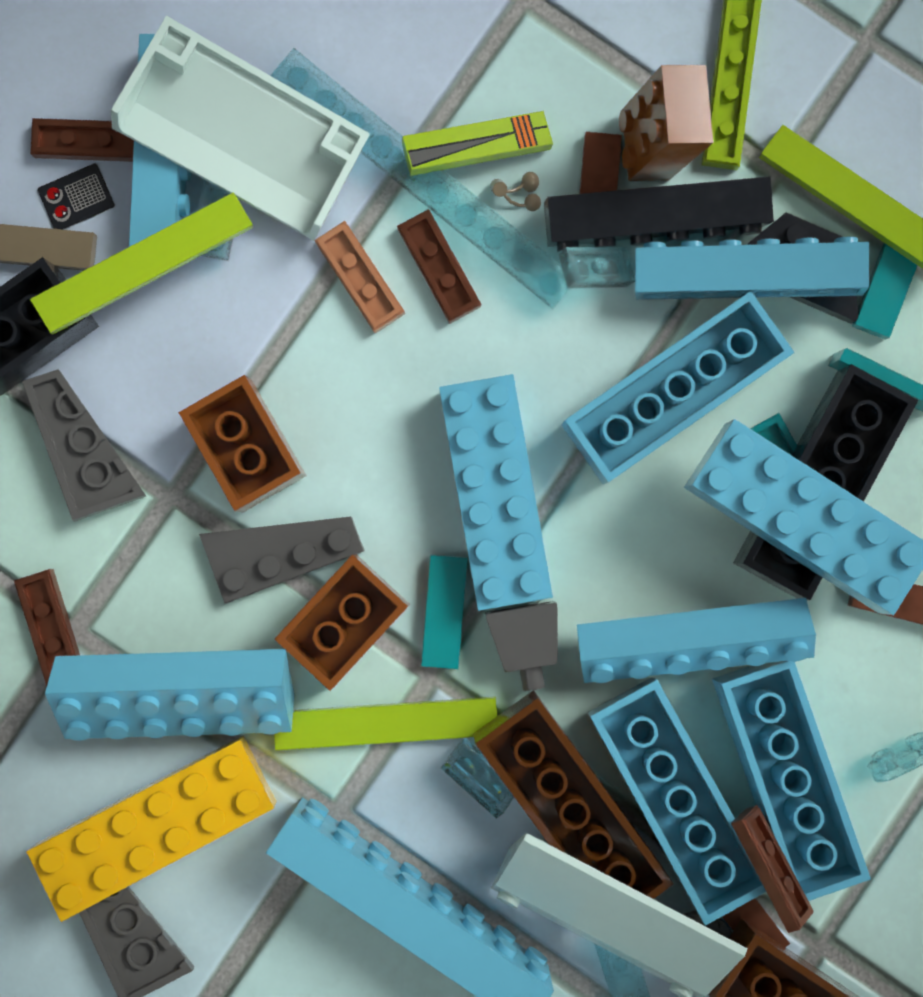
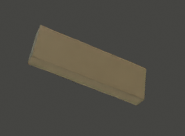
(61, 247)

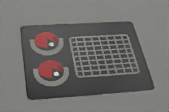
(76, 197)

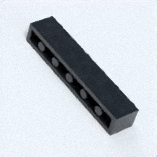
(659, 212)

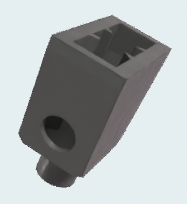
(526, 640)

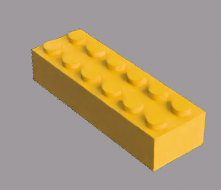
(151, 828)

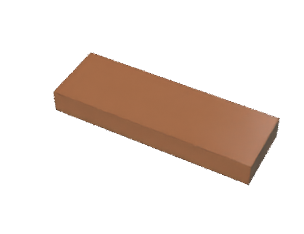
(359, 277)

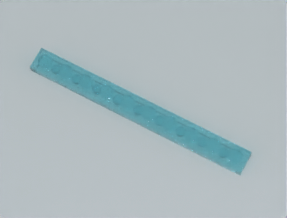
(434, 189)

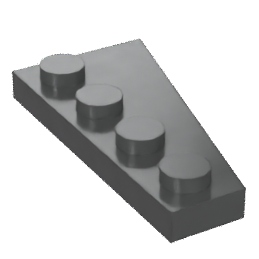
(81, 455)
(269, 555)
(133, 945)

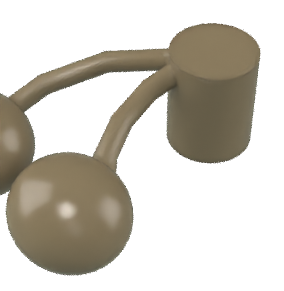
(529, 182)

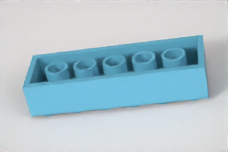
(677, 388)
(495, 492)
(808, 517)
(172, 694)
(791, 775)
(678, 799)

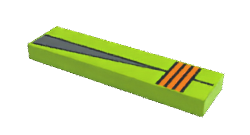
(476, 143)

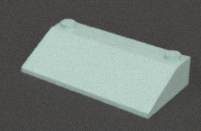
(238, 128)
(615, 917)

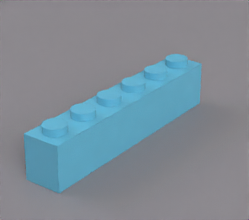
(157, 185)
(763, 269)
(696, 640)

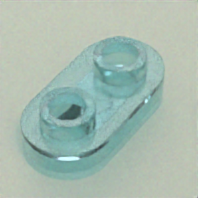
(893, 763)

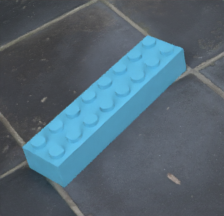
(407, 906)

